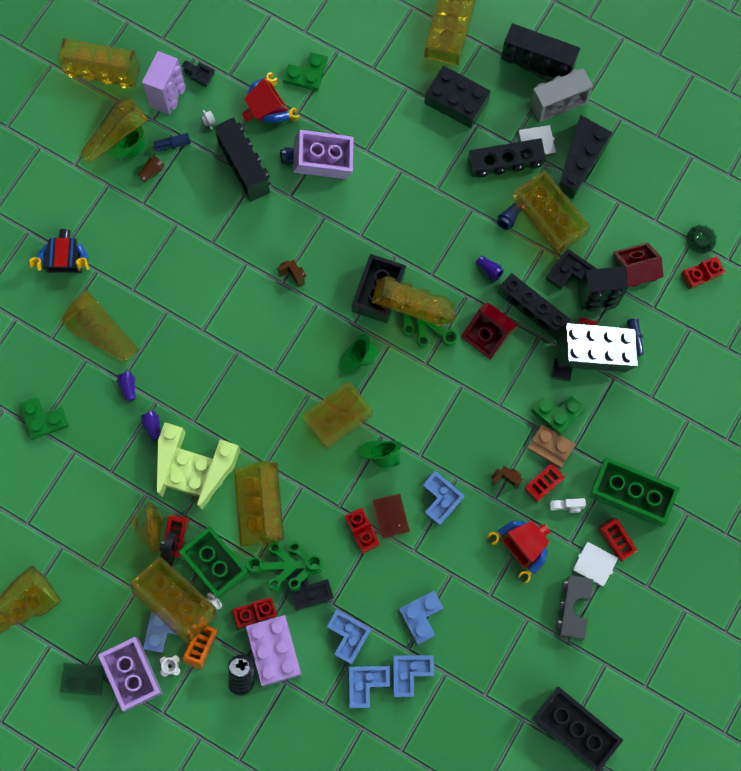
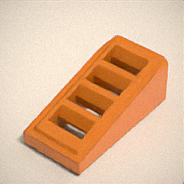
(187, 659)

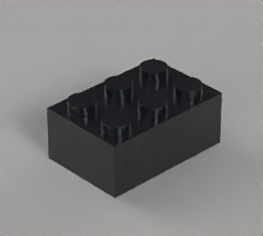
(457, 97)
(375, 270)
(602, 288)

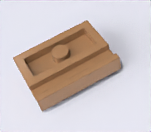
(551, 446)

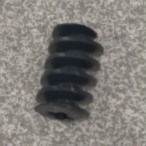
(241, 675)

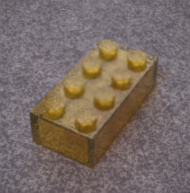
(449, 30)
(99, 63)
(551, 212)
(173, 600)

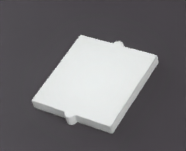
(539, 132)
(595, 564)

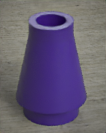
(490, 269)
(126, 383)
(151, 424)

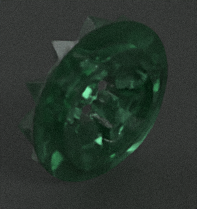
(696, 244)

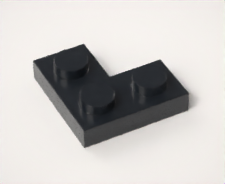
(567, 266)
(310, 594)

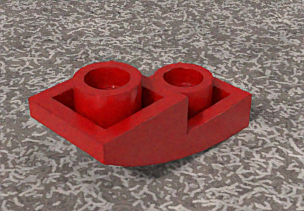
(702, 273)
(362, 530)
(254, 613)

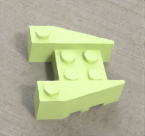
(191, 471)

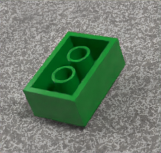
(214, 562)

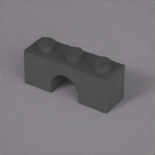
(570, 624)

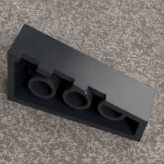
(584, 152)

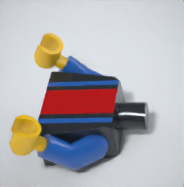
(61, 255)

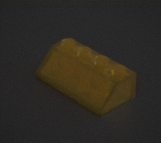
(414, 302)
(259, 504)

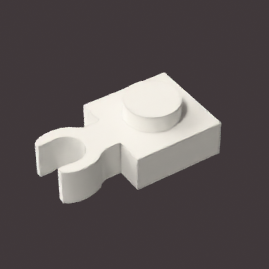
(572, 505)

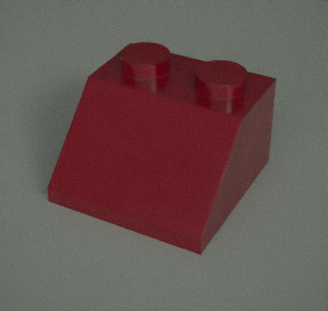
(640, 263)
(489, 330)

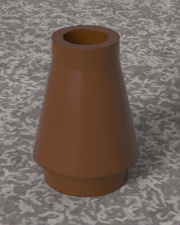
(151, 168)

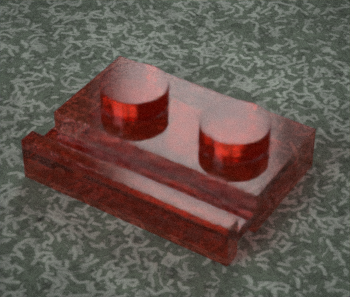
(391, 516)

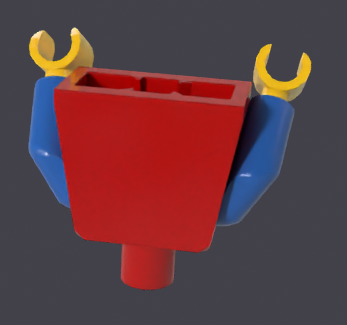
(266, 103)
(526, 544)

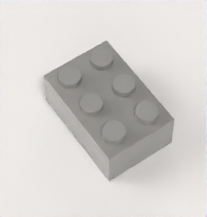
(561, 95)

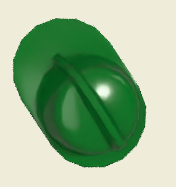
(129, 145)
(358, 354)
(382, 452)

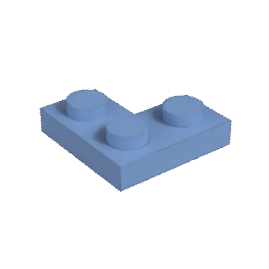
(447, 498)
(416, 616)
(353, 633)
(156, 634)
(407, 668)
(362, 679)

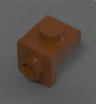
(297, 273)
(511, 476)

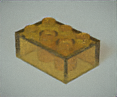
(337, 415)

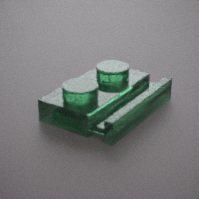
(82, 679)

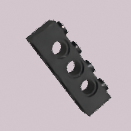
(533, 148)
(532, 305)

